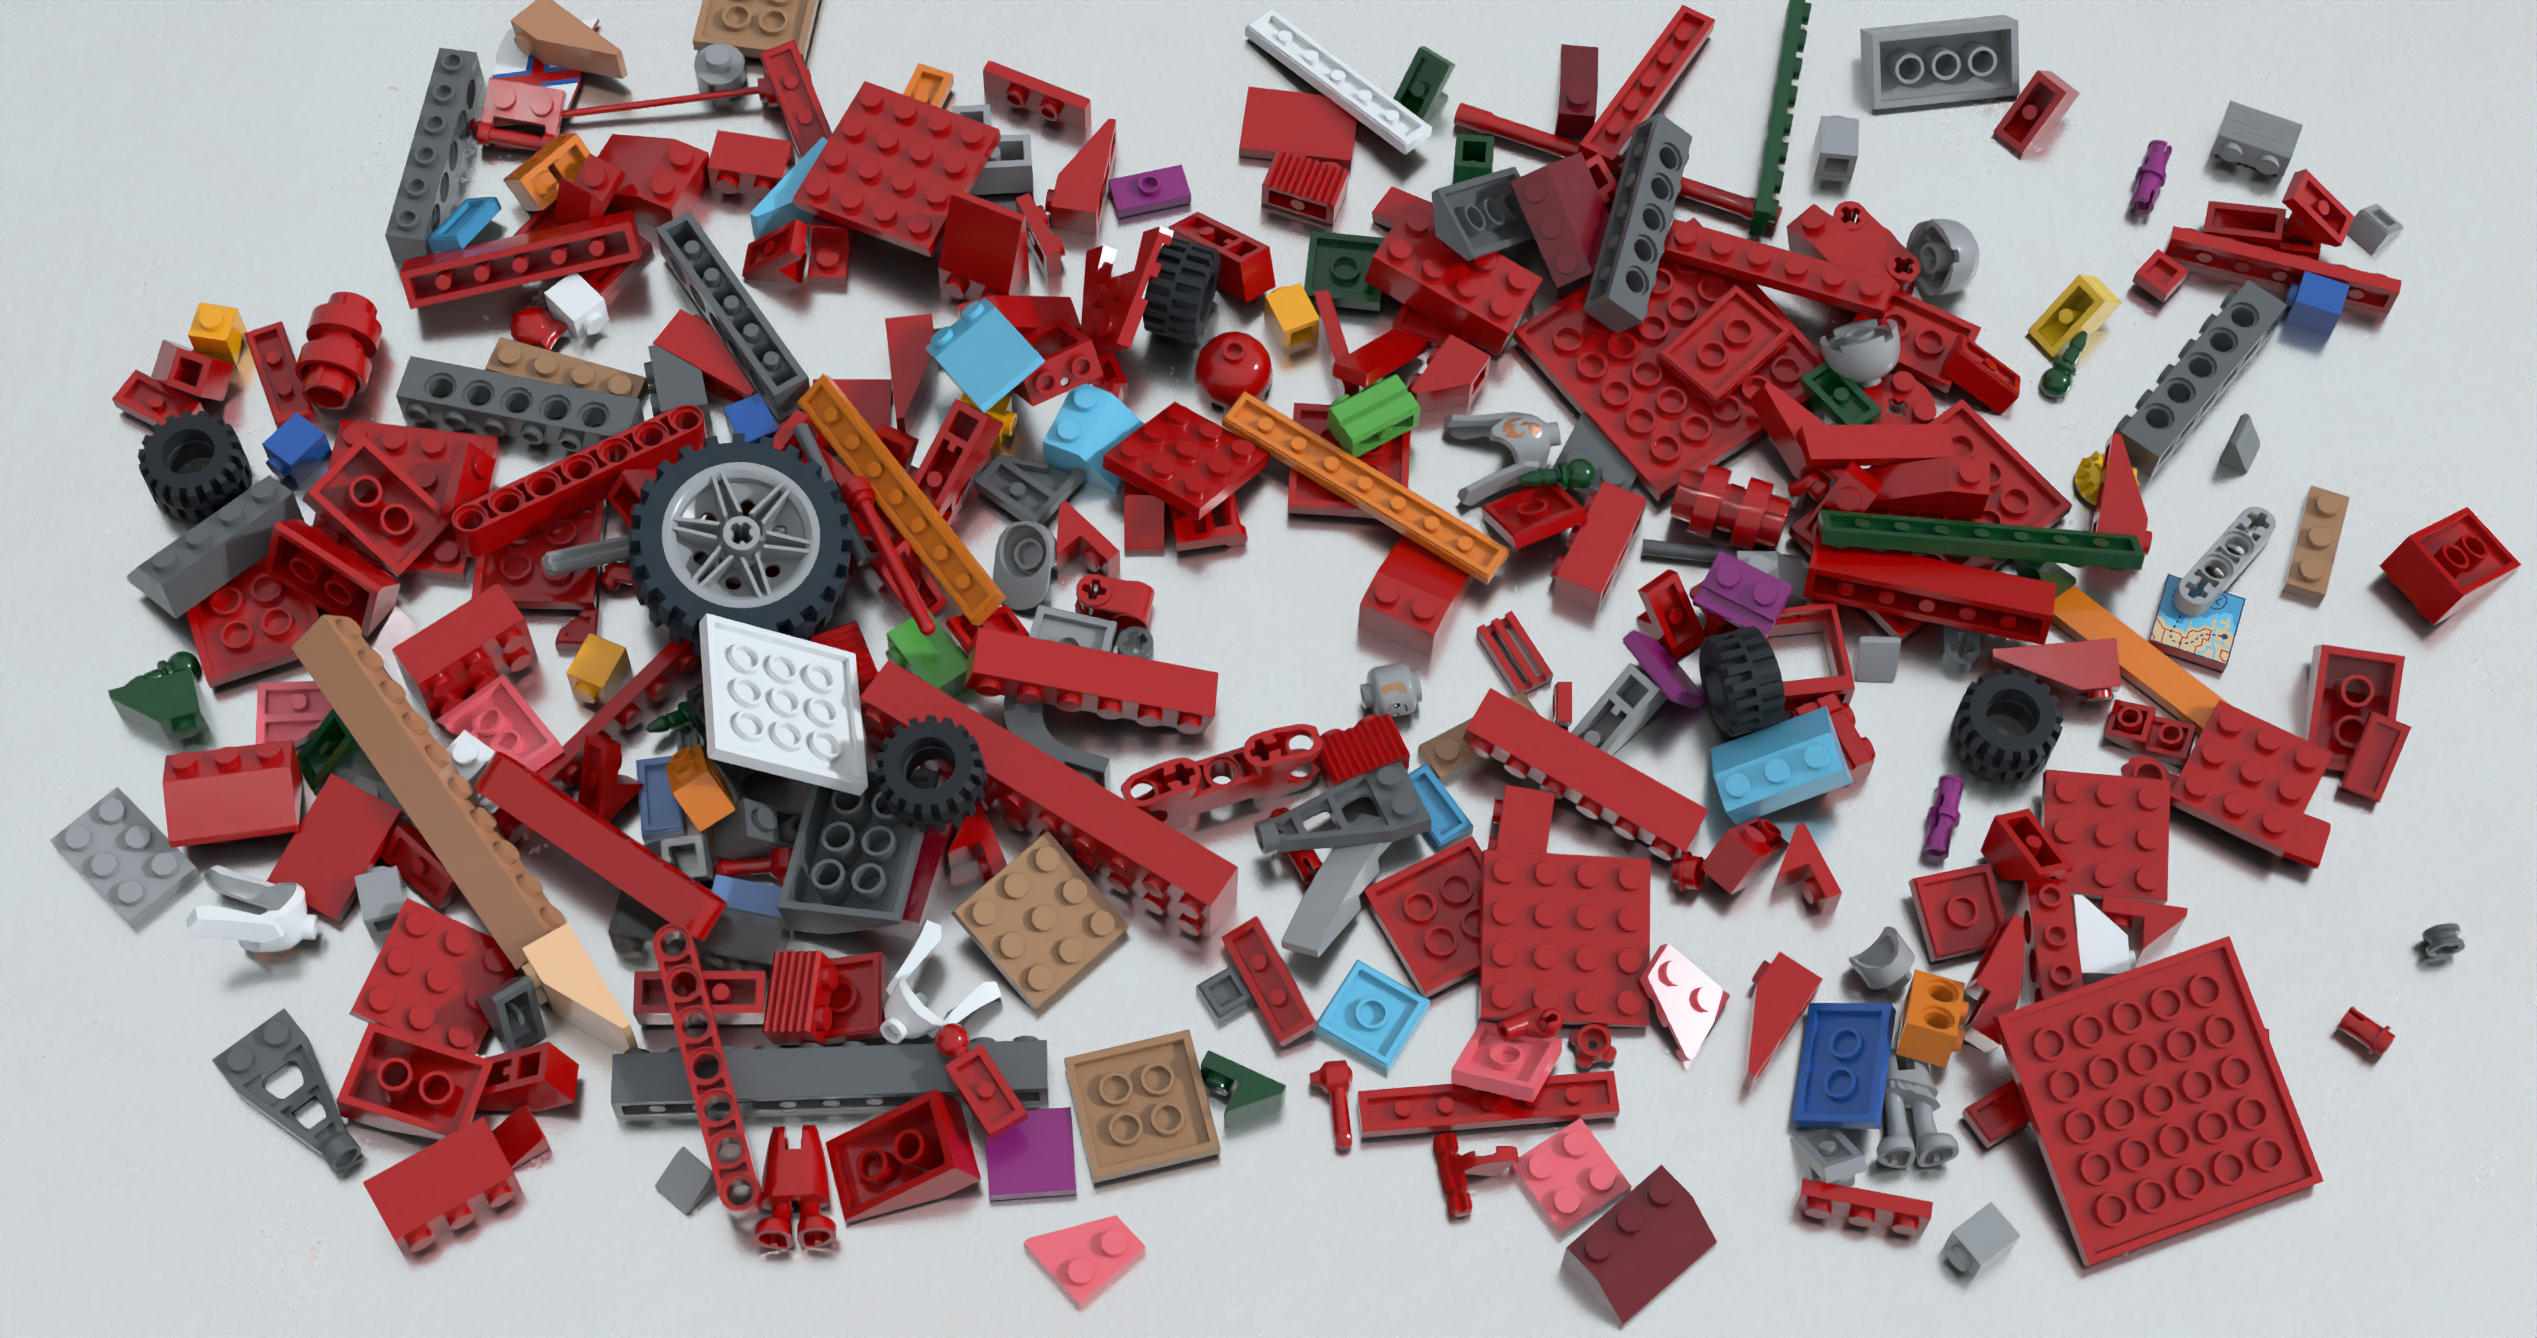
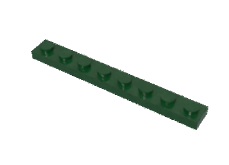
(1780, 121)
(1980, 539)

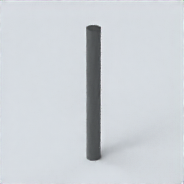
(811, 451)
(1691, 551)

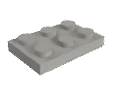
(124, 857)

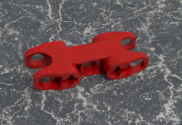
(1256, 773)

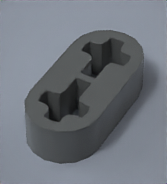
(1970, 644)

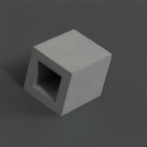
(1836, 146)
(380, 898)
(1981, 1241)

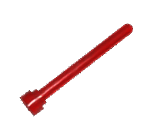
(859, 497)

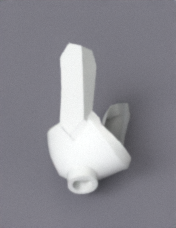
(273, 931)
(907, 1014)

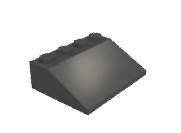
(851, 860)

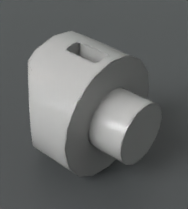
(719, 67)
(1885, 962)

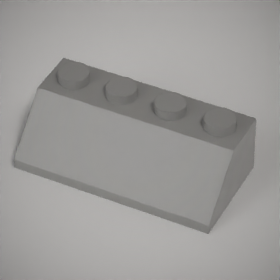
(1941, 61)

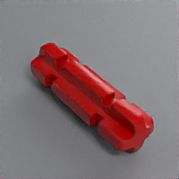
(1453, 1182)

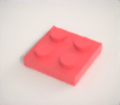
(1506, 1068)
(1570, 1177)

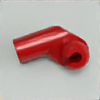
(1811, 484)
(615, 574)
(1531, 1022)

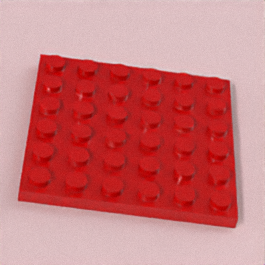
(1635, 399)
(2157, 1100)

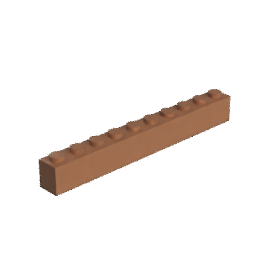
(428, 785)

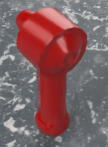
(775, 864)
(1335, 1080)

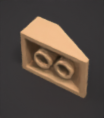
(575, 989)

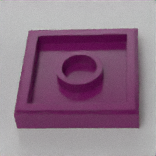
(1664, 670)
(1033, 1157)

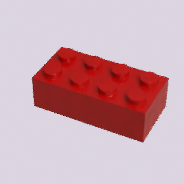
(1471, 298)

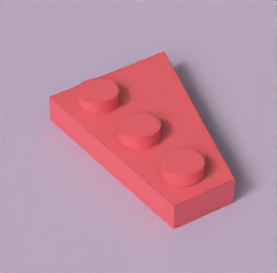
(503, 723)

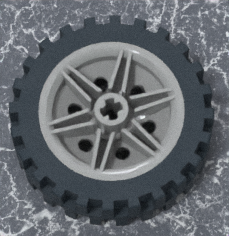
(716, 483)

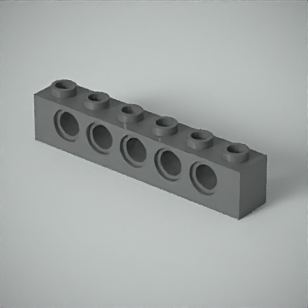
(435, 153)
(1638, 224)
(733, 314)
(2258, 316)
(504, 393)

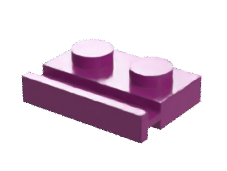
(1742, 594)

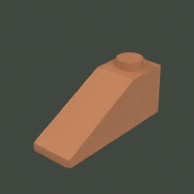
(565, 41)

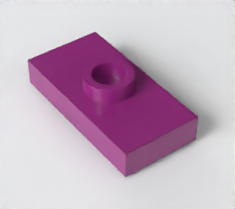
(1149, 191)

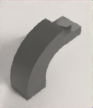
(1028, 724)

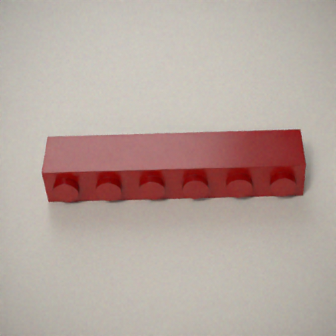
(521, 259)
(1932, 591)
(1091, 681)
(1584, 775)

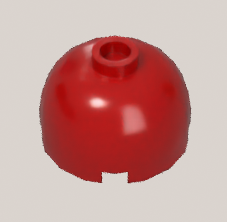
(1230, 366)

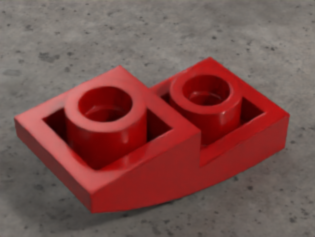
(2154, 736)

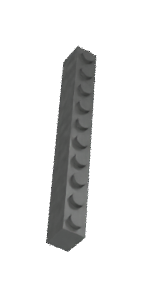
(818, 1077)

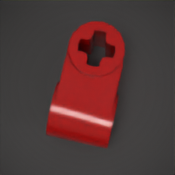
(1116, 600)

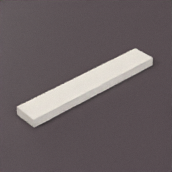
(1338, 81)

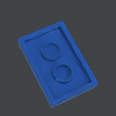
(1844, 1065)

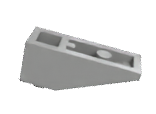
(1621, 710)

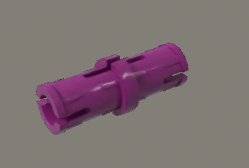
(2150, 176)
(1943, 817)

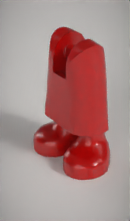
(792, 1177)

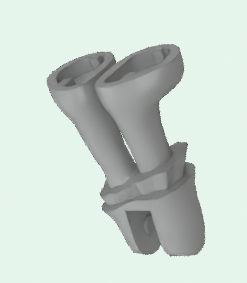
(1915, 1091)

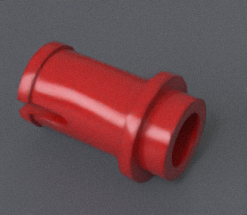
(2366, 1031)

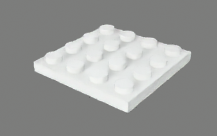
(782, 705)

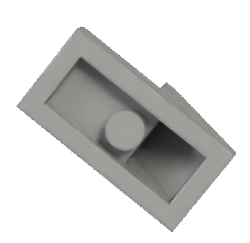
(1829, 1156)

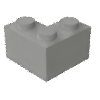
(1009, 164)

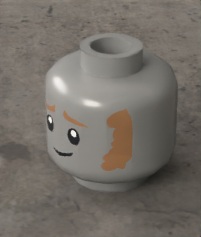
(1391, 690)

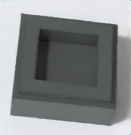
(1225, 994)

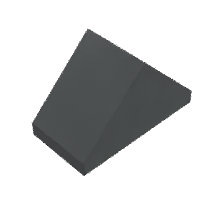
(514, 1013)

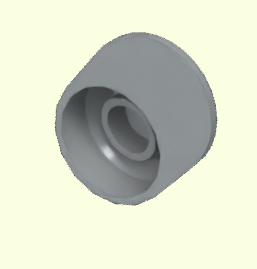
(1024, 563)

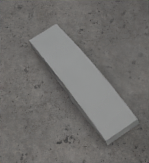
(1333, 895)

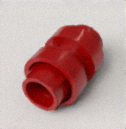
(338, 350)
(1711, 502)

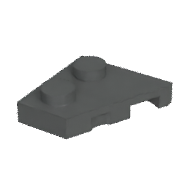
(1590, 444)
(1027, 487)

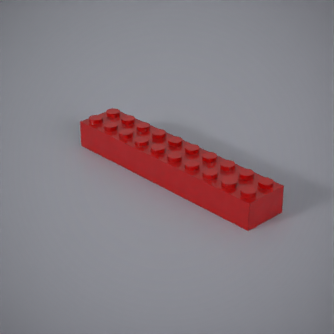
(1084, 818)

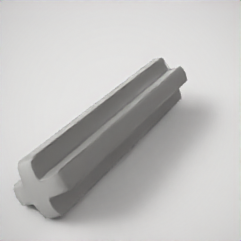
(586, 555)

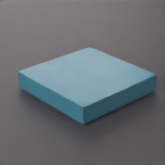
(1372, 1016)

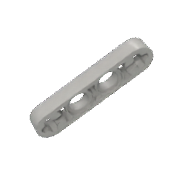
(2221, 558)

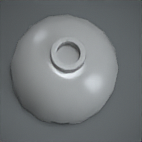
(1945, 254)
(1863, 350)

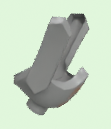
(1522, 433)

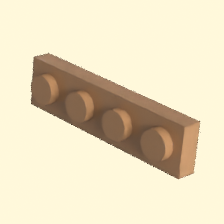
(549, 366)

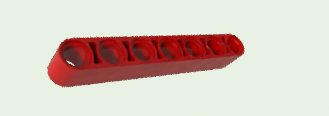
(573, 481)
(600, 845)
(713, 1090)

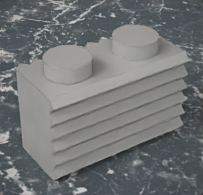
(2256, 139)

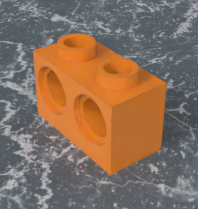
(538, 178)
(699, 787)
(1932, 1019)

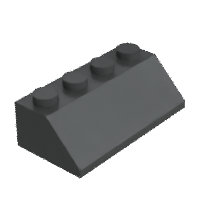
(216, 548)

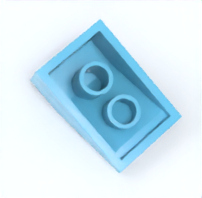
(983, 354)

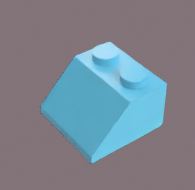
(1085, 430)

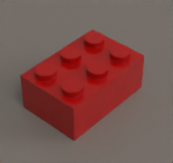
(465, 651)

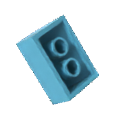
(1779, 766)

